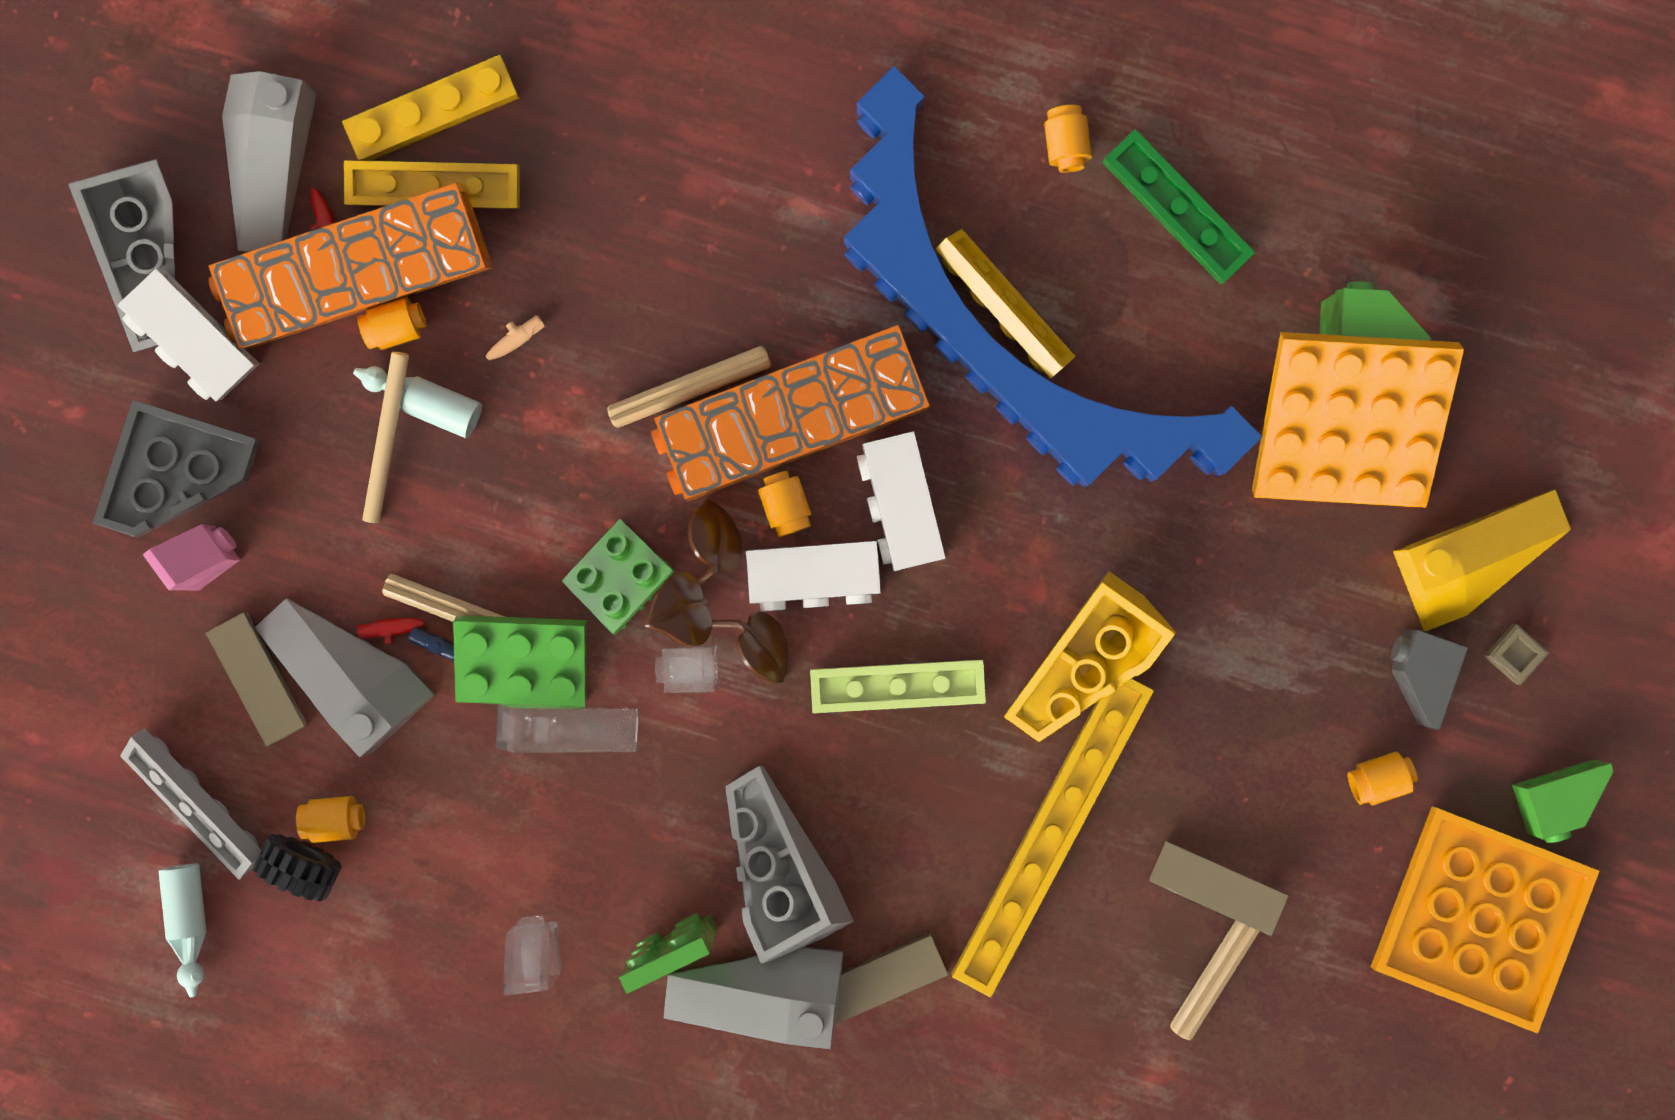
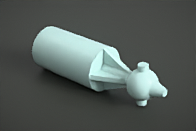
(428, 401)
(184, 920)

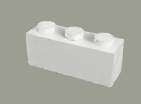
(186, 335)
(901, 502)
(813, 574)

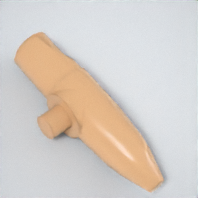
(515, 337)

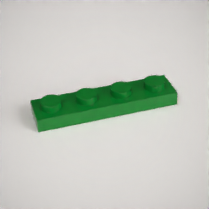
(1178, 207)

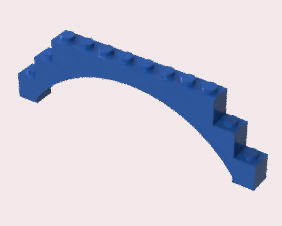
(1071, 428)

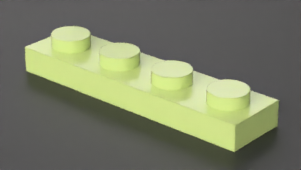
(897, 686)

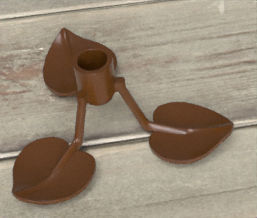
(683, 611)

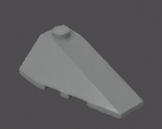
(265, 144)
(129, 229)
(346, 678)
(784, 880)
(776, 1001)

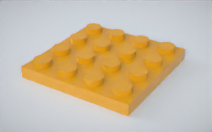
(1355, 419)
(1484, 919)

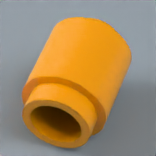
(1067, 138)
(392, 323)
(785, 504)
(1382, 779)
(330, 819)

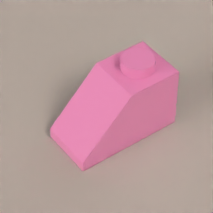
(193, 557)

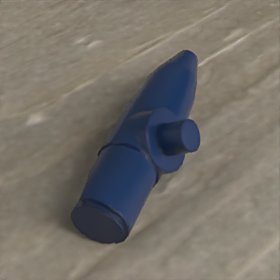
(432, 643)

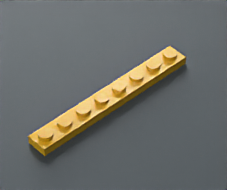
(1050, 837)

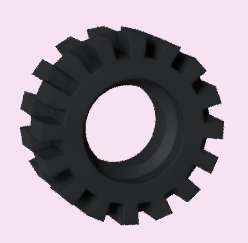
(297, 867)

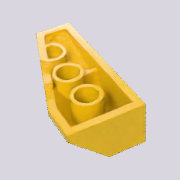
(1470, 562)
(1102, 648)

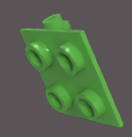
(617, 577)

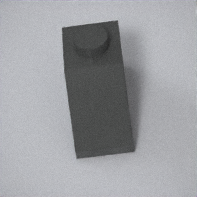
(1426, 674)

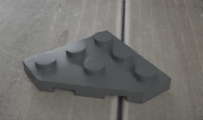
(169, 468)

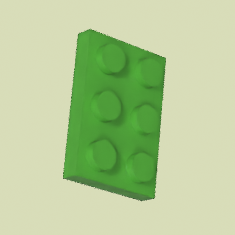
(520, 660)
(662, 955)

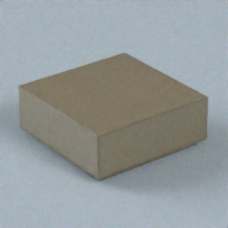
(1516, 654)

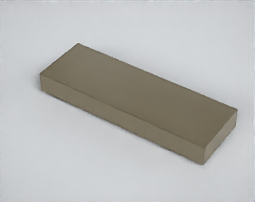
(256, 679)
(1218, 888)
(889, 976)

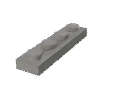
(191, 803)

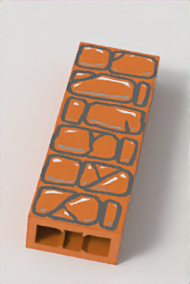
(349, 266)
(790, 414)

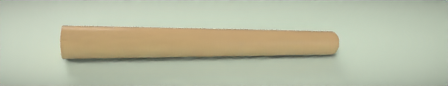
(385, 437)

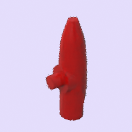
(321, 210)
(388, 628)

